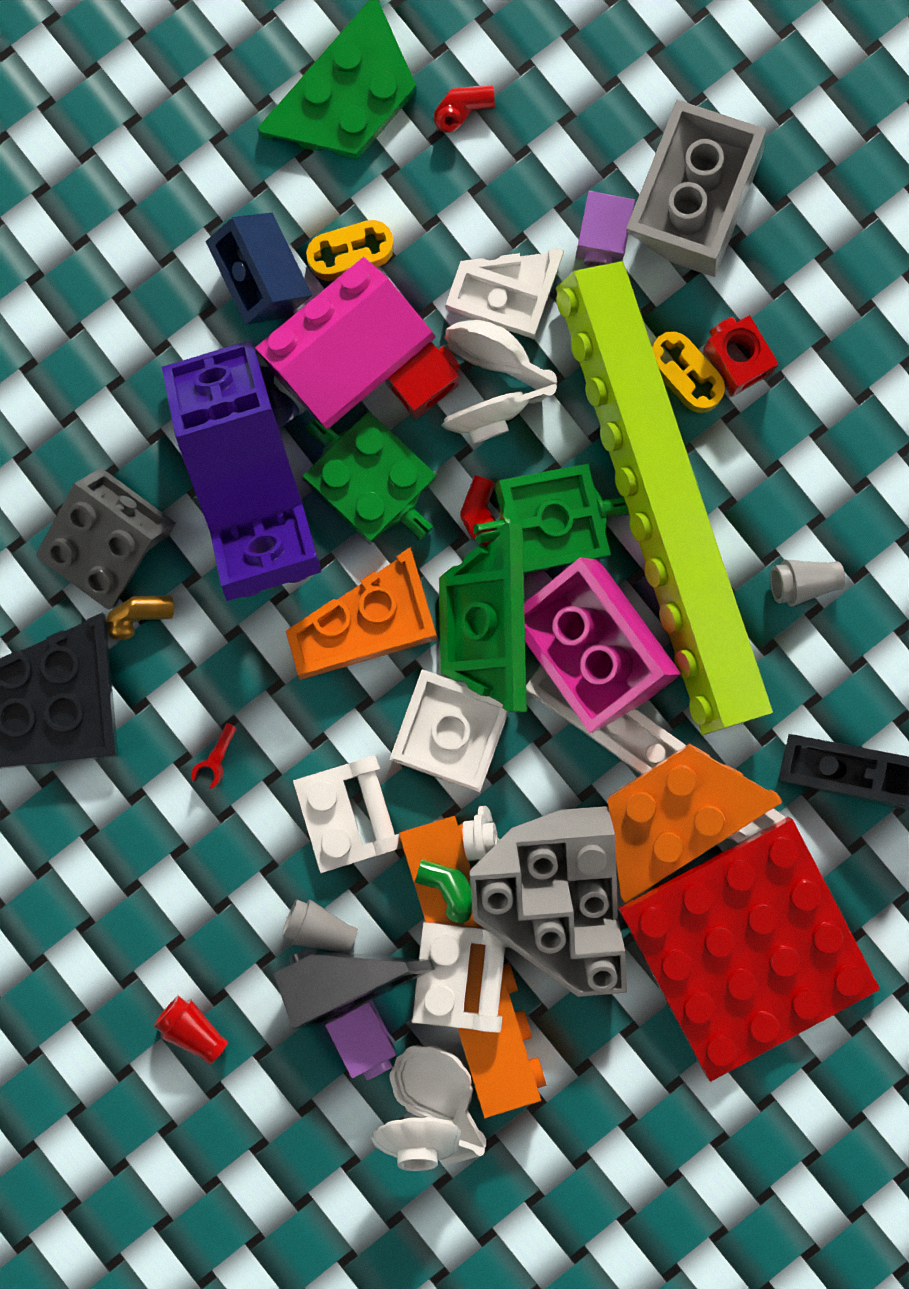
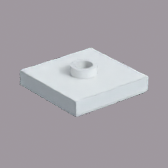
(449, 731)

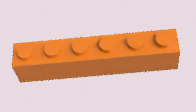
(495, 1059)

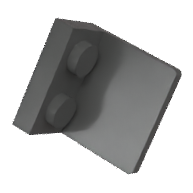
(102, 536)

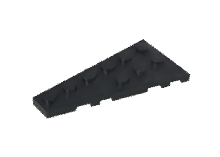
(58, 699)

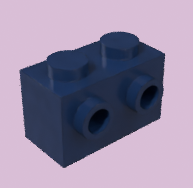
(258, 268)

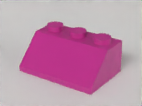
(345, 342)
(595, 644)

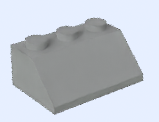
(697, 186)

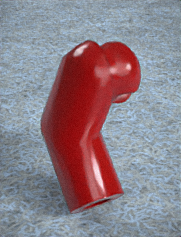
(458, 105)
(475, 505)

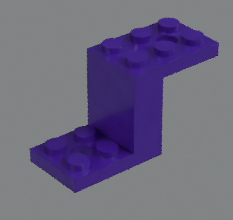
(240, 470)

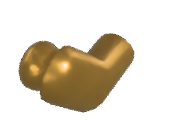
(137, 609)

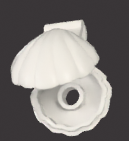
(499, 351)
(439, 1092)

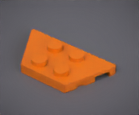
(678, 815)

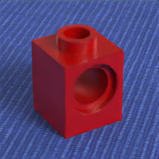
(739, 375)
(425, 379)

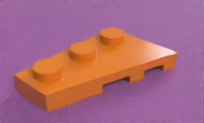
(368, 622)

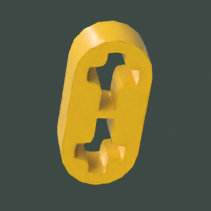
(347, 239)
(696, 365)

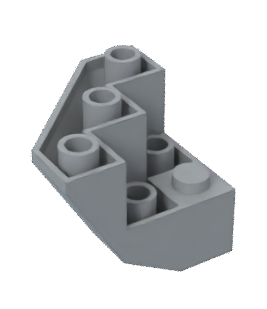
(554, 898)

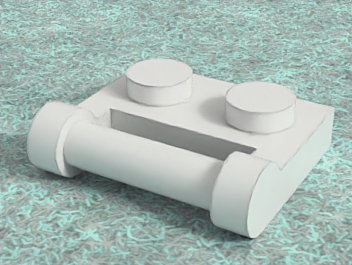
(332, 819)
(443, 990)

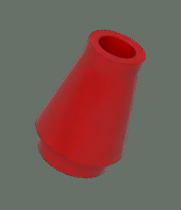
(190, 1030)

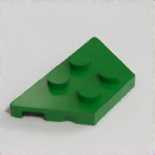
(347, 91)
(485, 620)

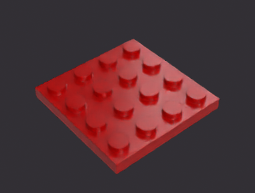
(749, 948)

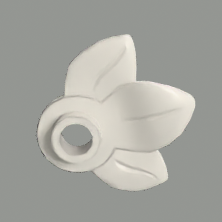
(479, 834)

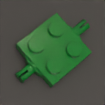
(369, 478)
(558, 517)

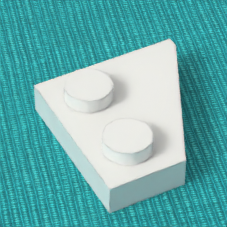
(505, 290)

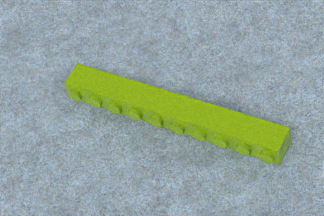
(662, 498)

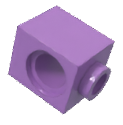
(604, 229)
(362, 1041)

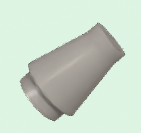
(803, 580)
(317, 928)

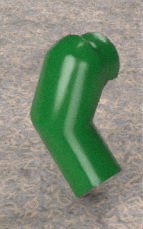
(453, 887)

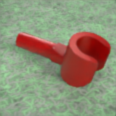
(216, 756)

